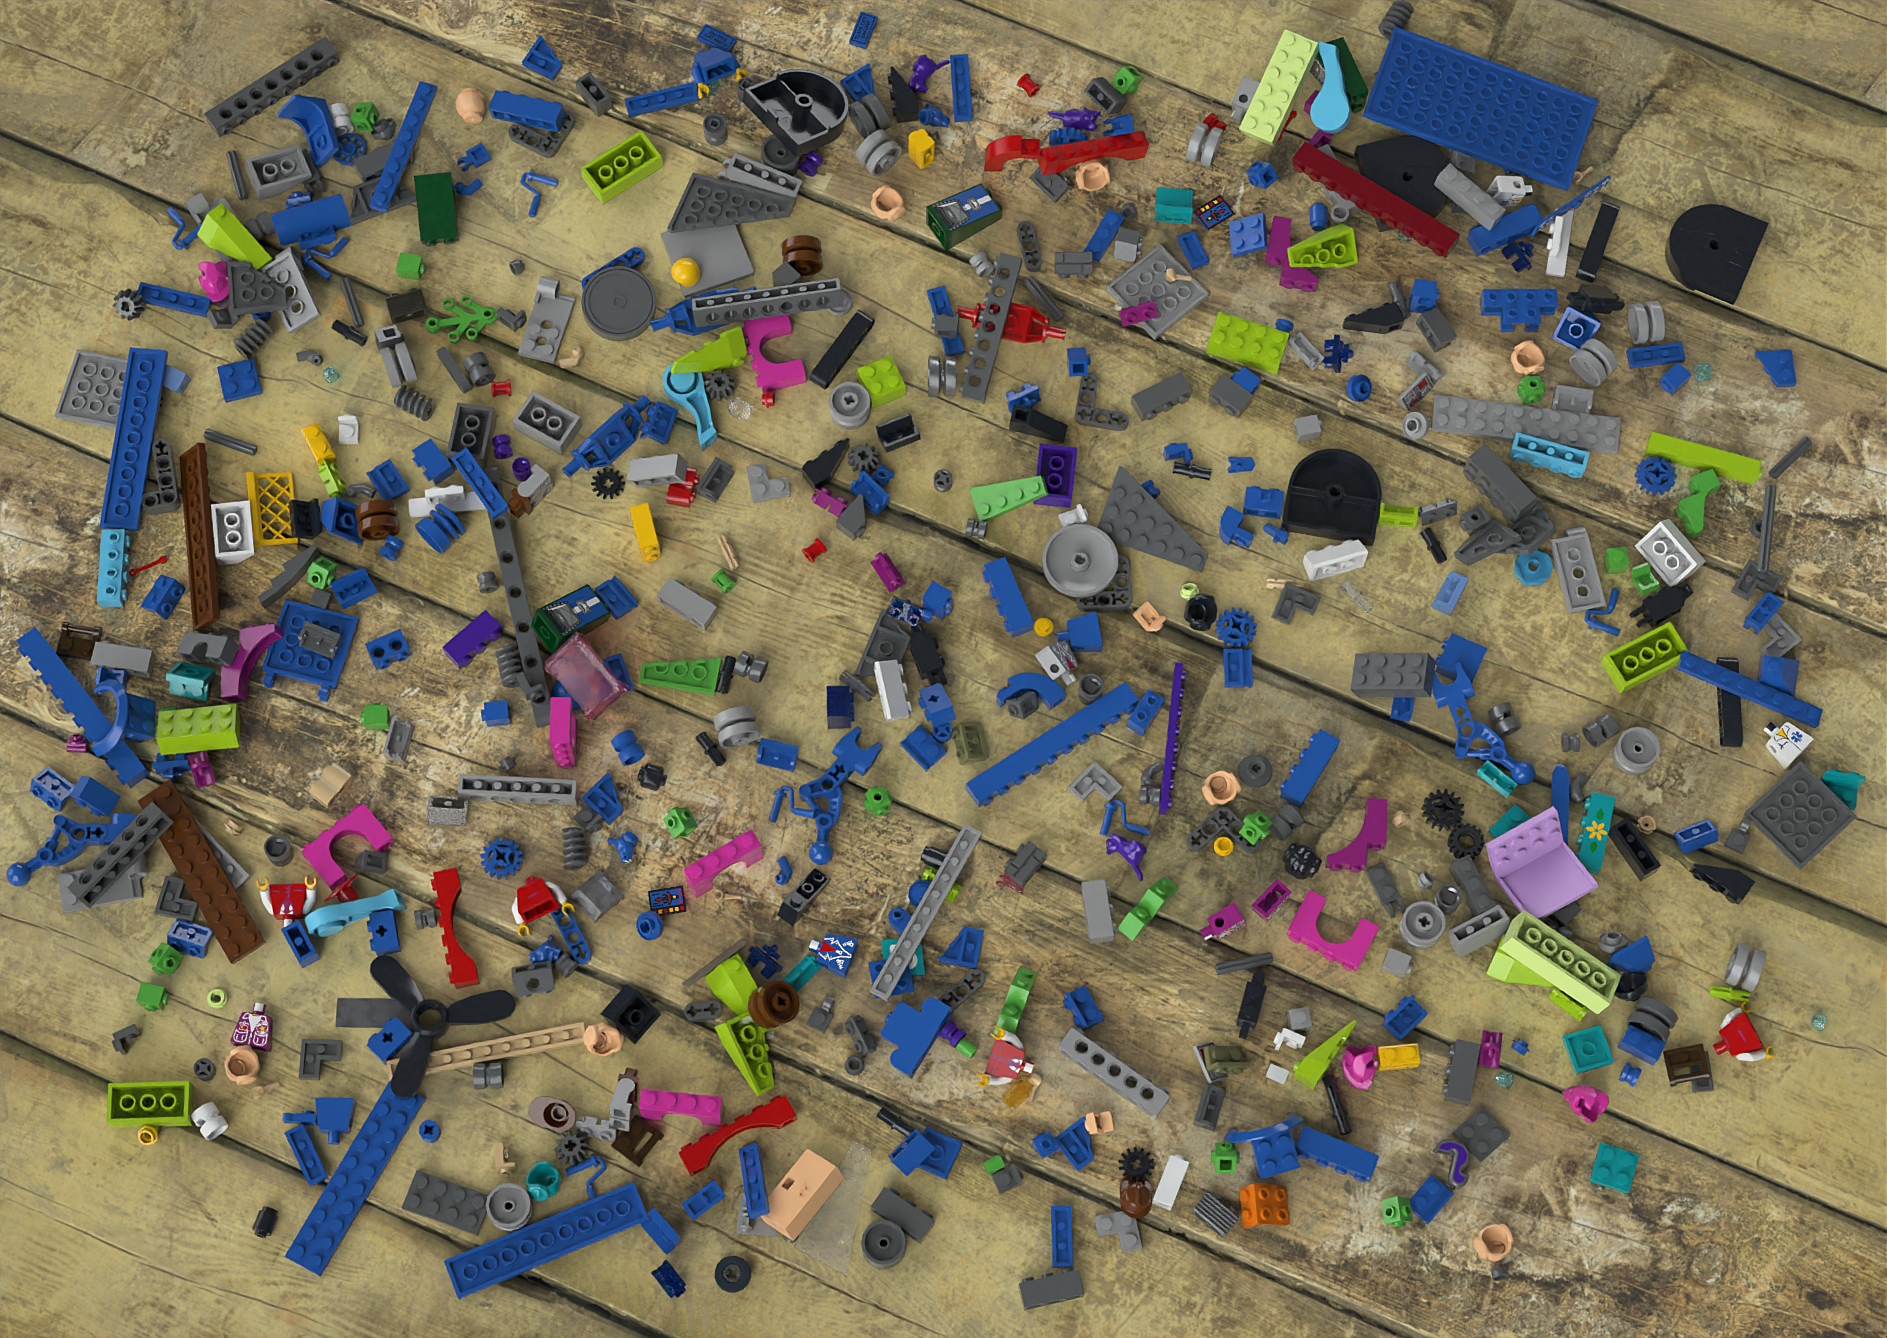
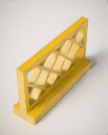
(256, 514)

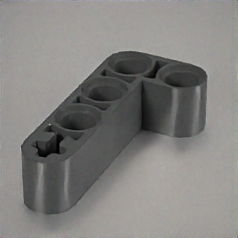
(163, 475)

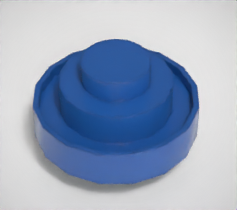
(1359, 388)
(917, 891)
(649, 925)

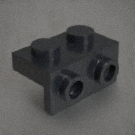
(897, 432)
(305, 518)

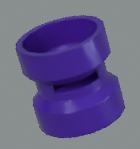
(811, 163)
(502, 446)
(520, 465)
(952, 1033)

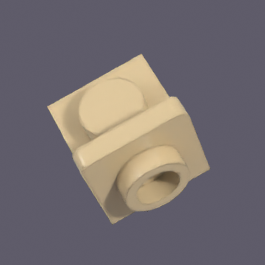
(501, 1156)

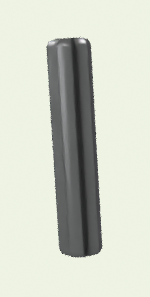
(237, 175)
(1044, 299)
(352, 302)
(230, 442)
(1790, 458)
(1244, 963)

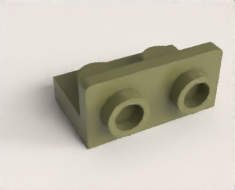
(969, 742)
(1224, 1059)

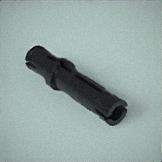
(1344, 1127)

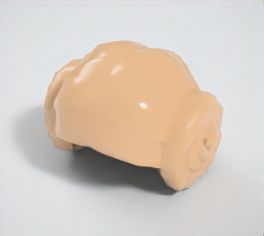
(471, 105)
(1092, 175)
(887, 203)
(1528, 358)
(1221, 787)
(603, 1039)
(242, 1065)
(1494, 1242)

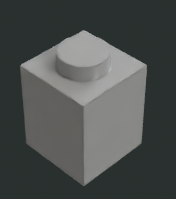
(1307, 428)
(1397, 963)
(1299, 1020)

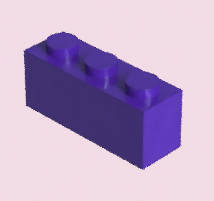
(472, 640)

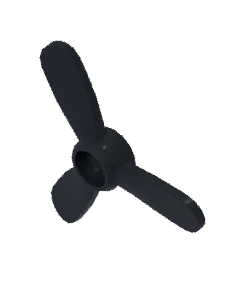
(473, 1010)

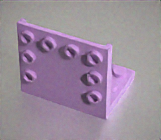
(1538, 866)

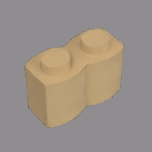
(331, 785)

